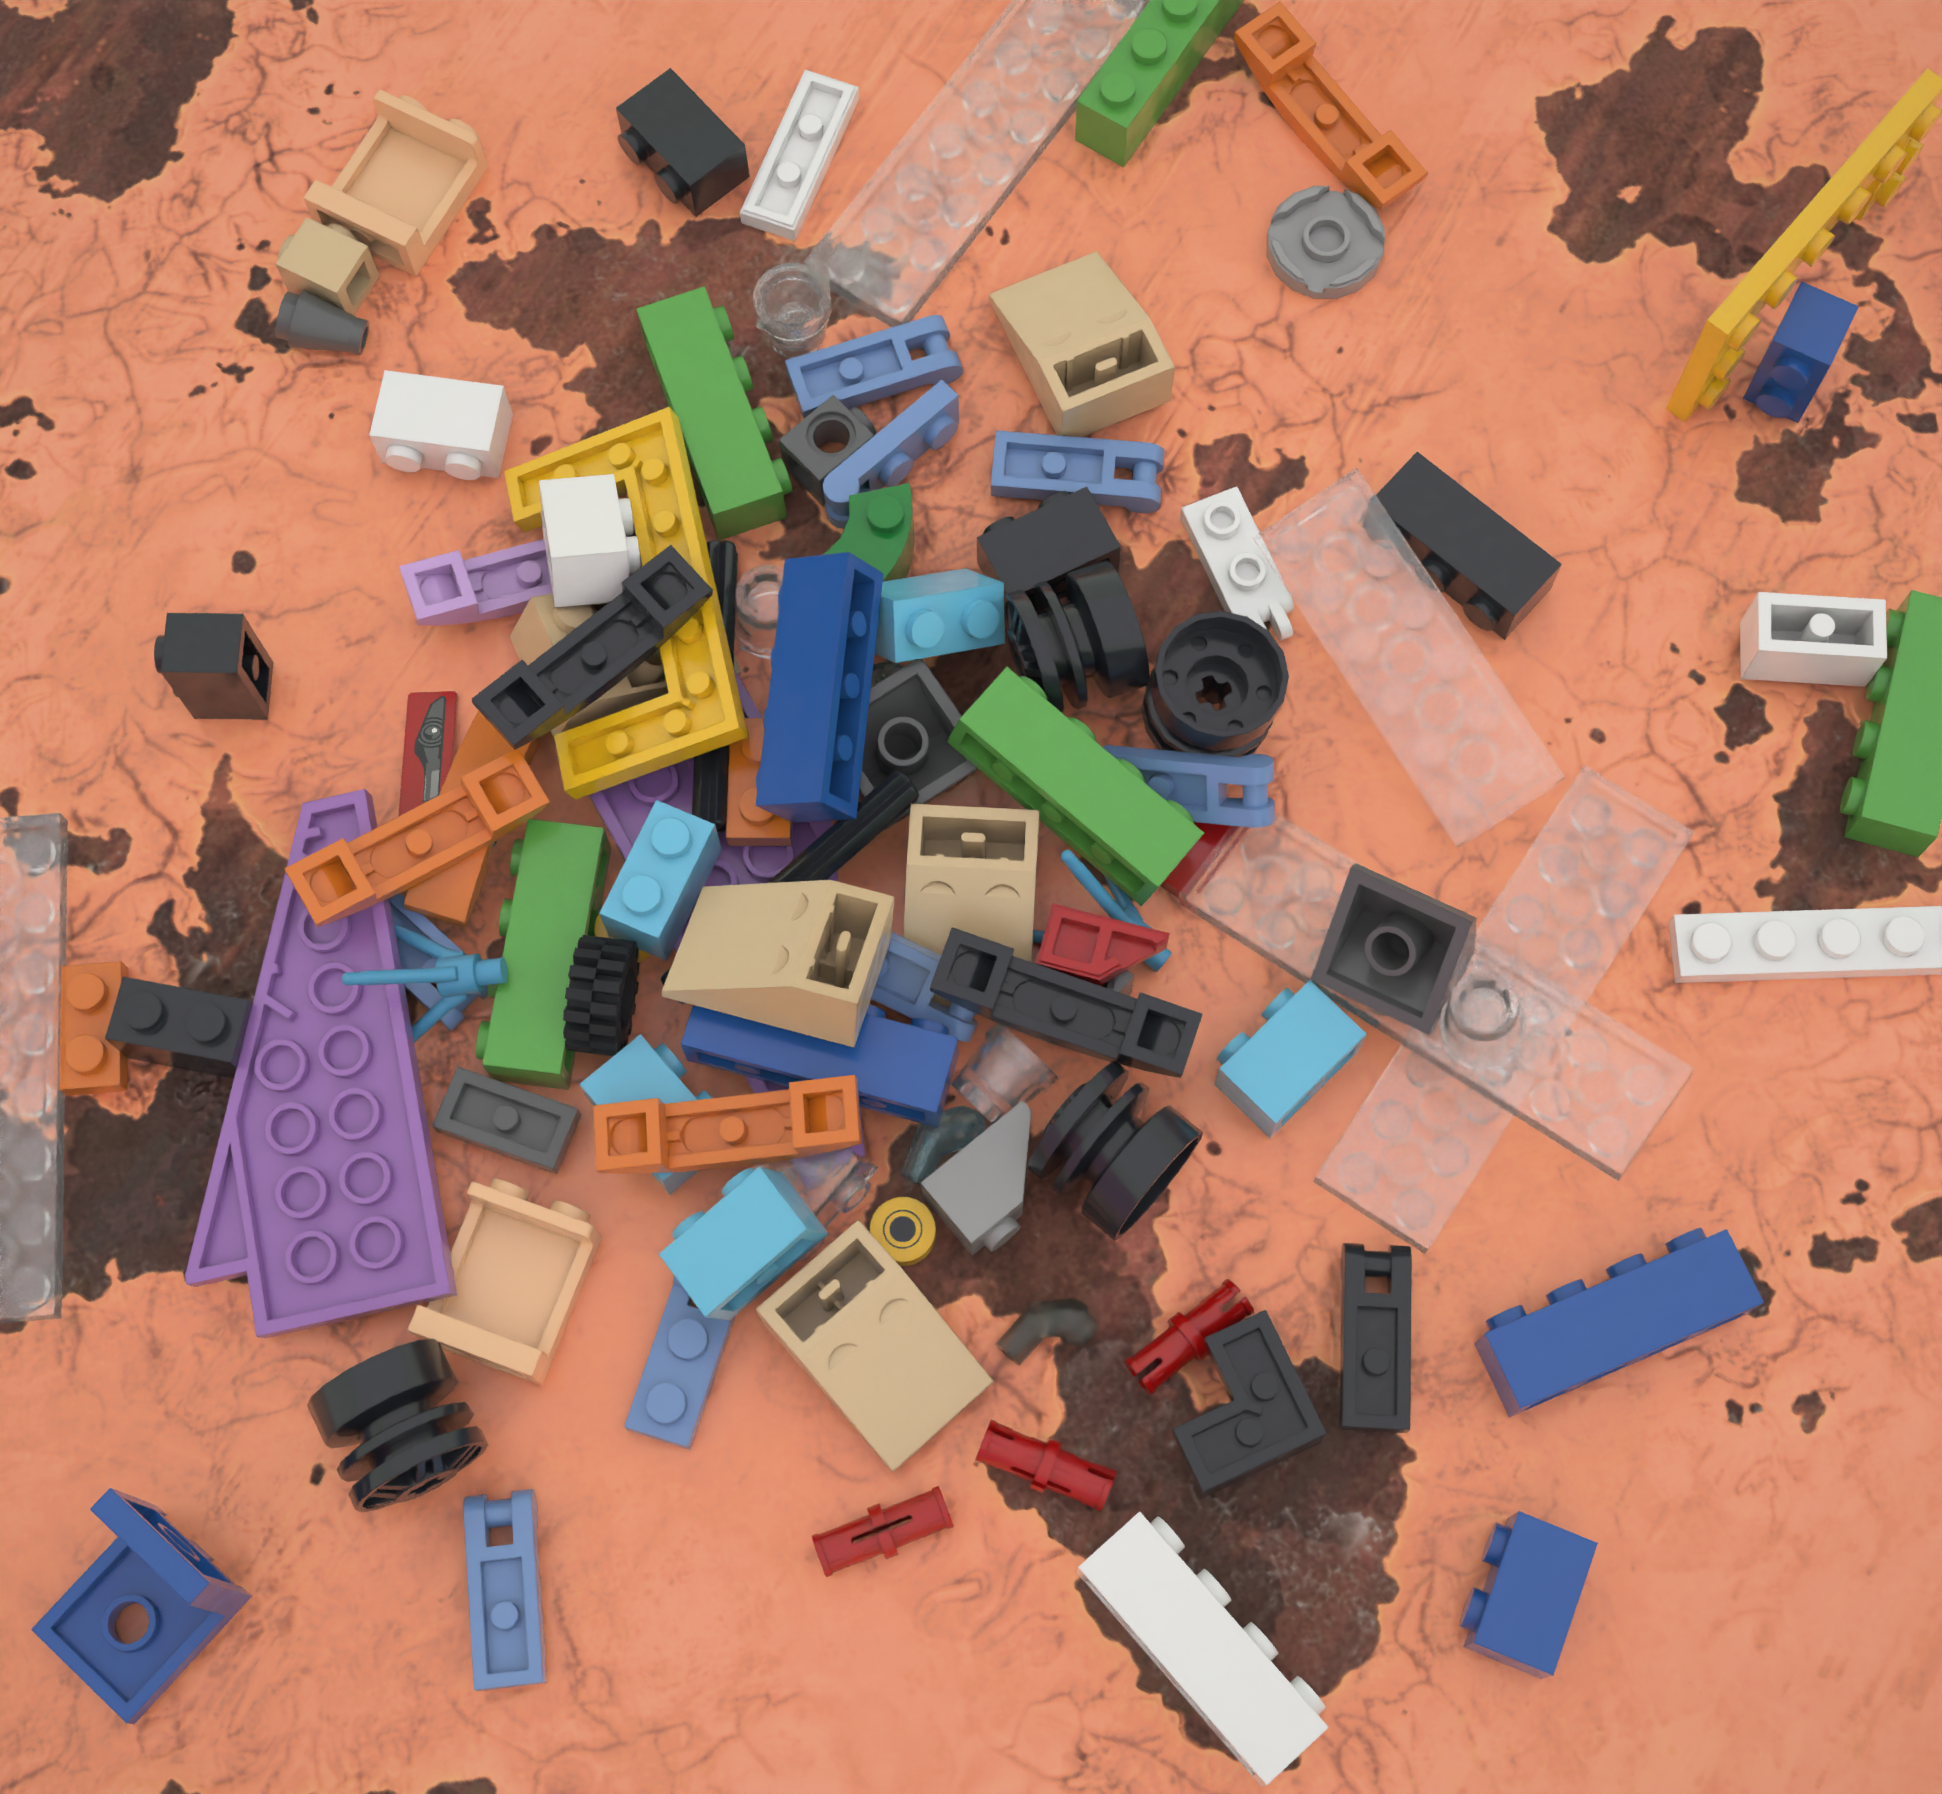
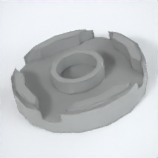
(1325, 242)

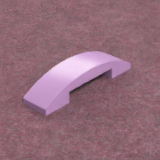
(479, 588)

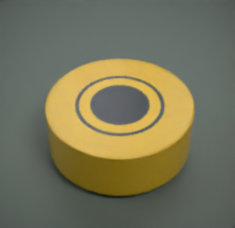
(904, 1229)

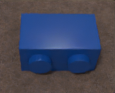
(1800, 352)
(1527, 1594)

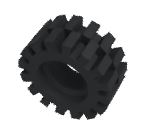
(601, 995)

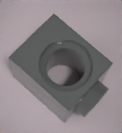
(824, 425)

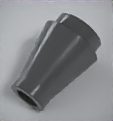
(319, 325)

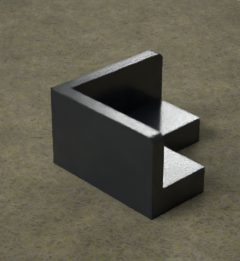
(1267, 1411)

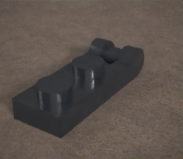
(1375, 1340)

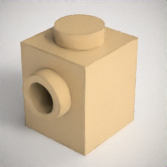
(327, 264)

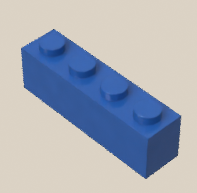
(819, 688)
(897, 1064)
(1617, 1321)

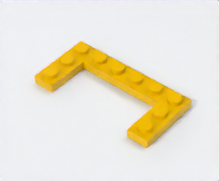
(1866, 178)
(703, 695)

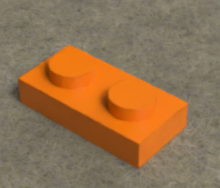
(745, 821)
(88, 1001)

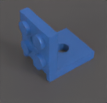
(164, 1573)

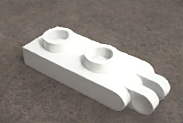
(1234, 563)

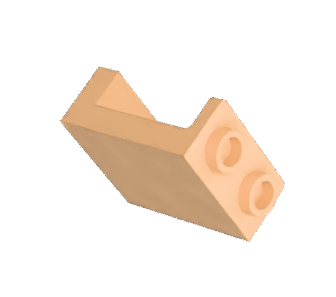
(402, 182)
(513, 1281)

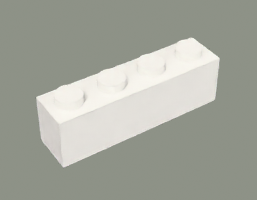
(1203, 1649)

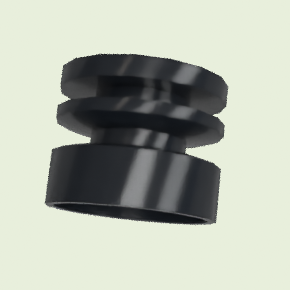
(1084, 637)
(1227, 663)
(1114, 1149)
(394, 1416)

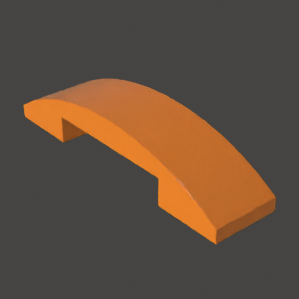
(1322, 113)
(419, 842)
(454, 891)
(728, 1130)

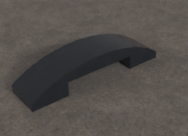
(597, 653)
(1063, 1008)

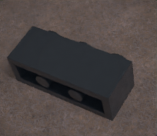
(1468, 547)

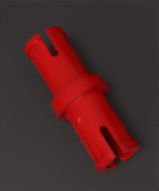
(1186, 1336)
(1046, 1465)
(837, 1548)

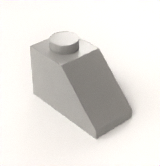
(984, 1183)

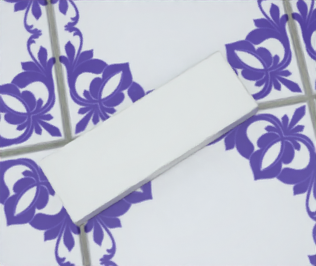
(800, 155)

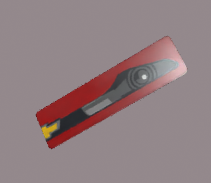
(427, 746)

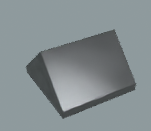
(909, 733)
(1395, 949)

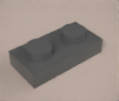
(507, 1120)

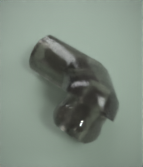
(1047, 1319)

